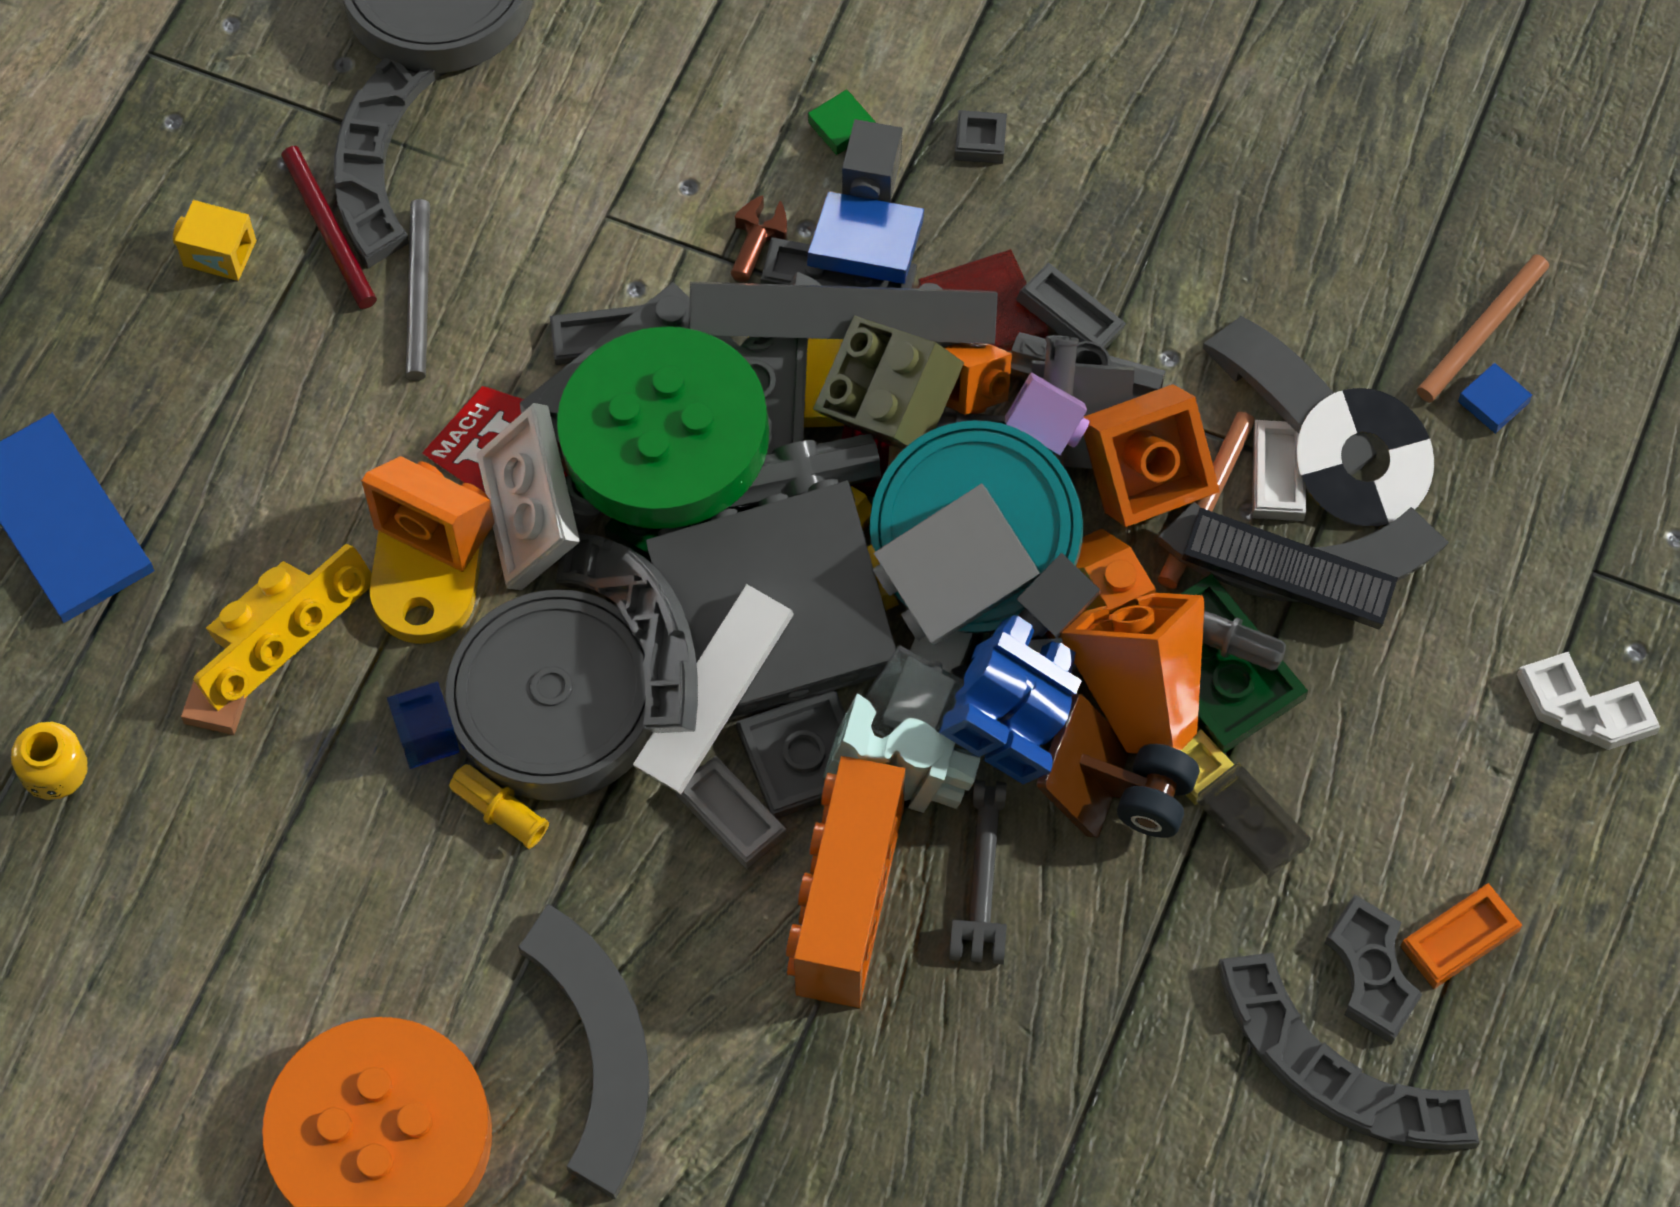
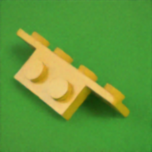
(277, 621)

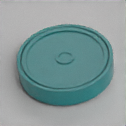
(1017, 473)

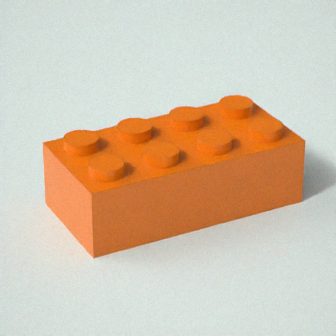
(846, 881)

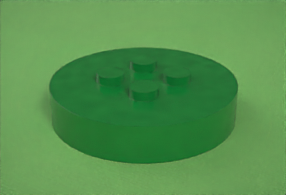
(663, 427)

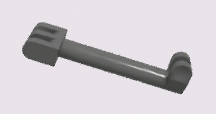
(978, 929)

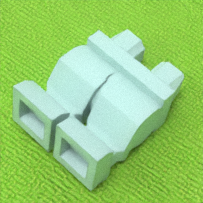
(930, 760)

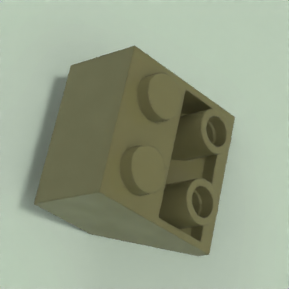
(888, 383)

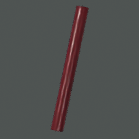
(329, 227)

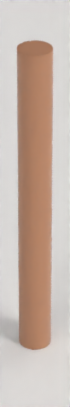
(1482, 328)
(1223, 465)

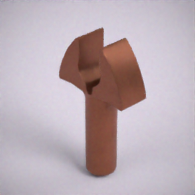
(757, 235)

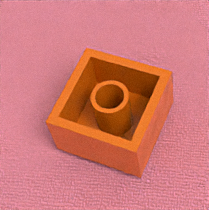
(1150, 455)

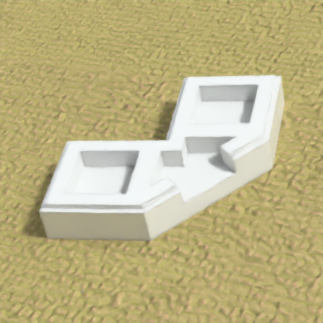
(1602, 719)

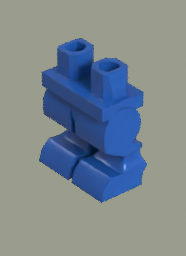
(1024, 689)

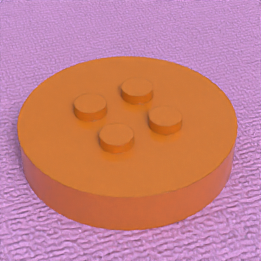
(377, 1119)

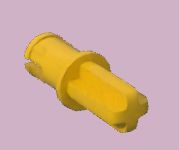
(498, 805)

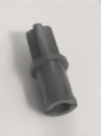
(1242, 641)

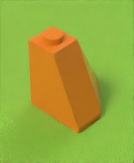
(1144, 666)

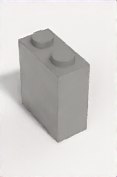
(955, 566)

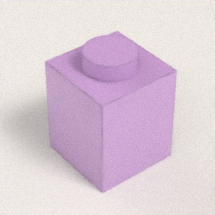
(1048, 414)

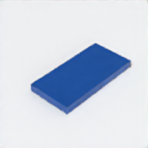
(64, 521)

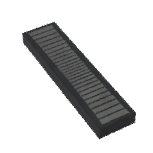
(1290, 568)

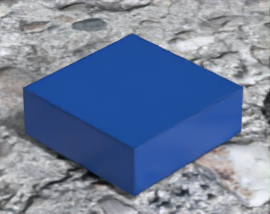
(1494, 398)

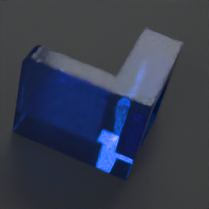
(423, 725)

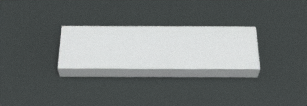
(723, 678)

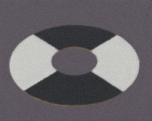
(1334, 488)

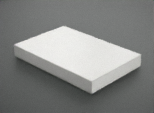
(528, 497)

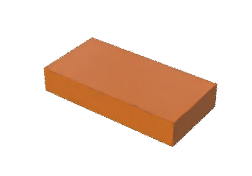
(1461, 936)

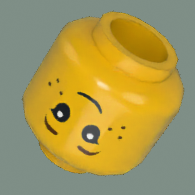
(49, 760)

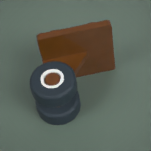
(1091, 773)

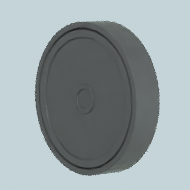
(437, 32)
(550, 695)

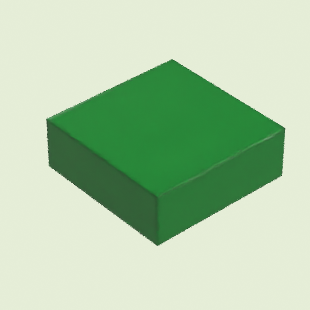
(835, 120)

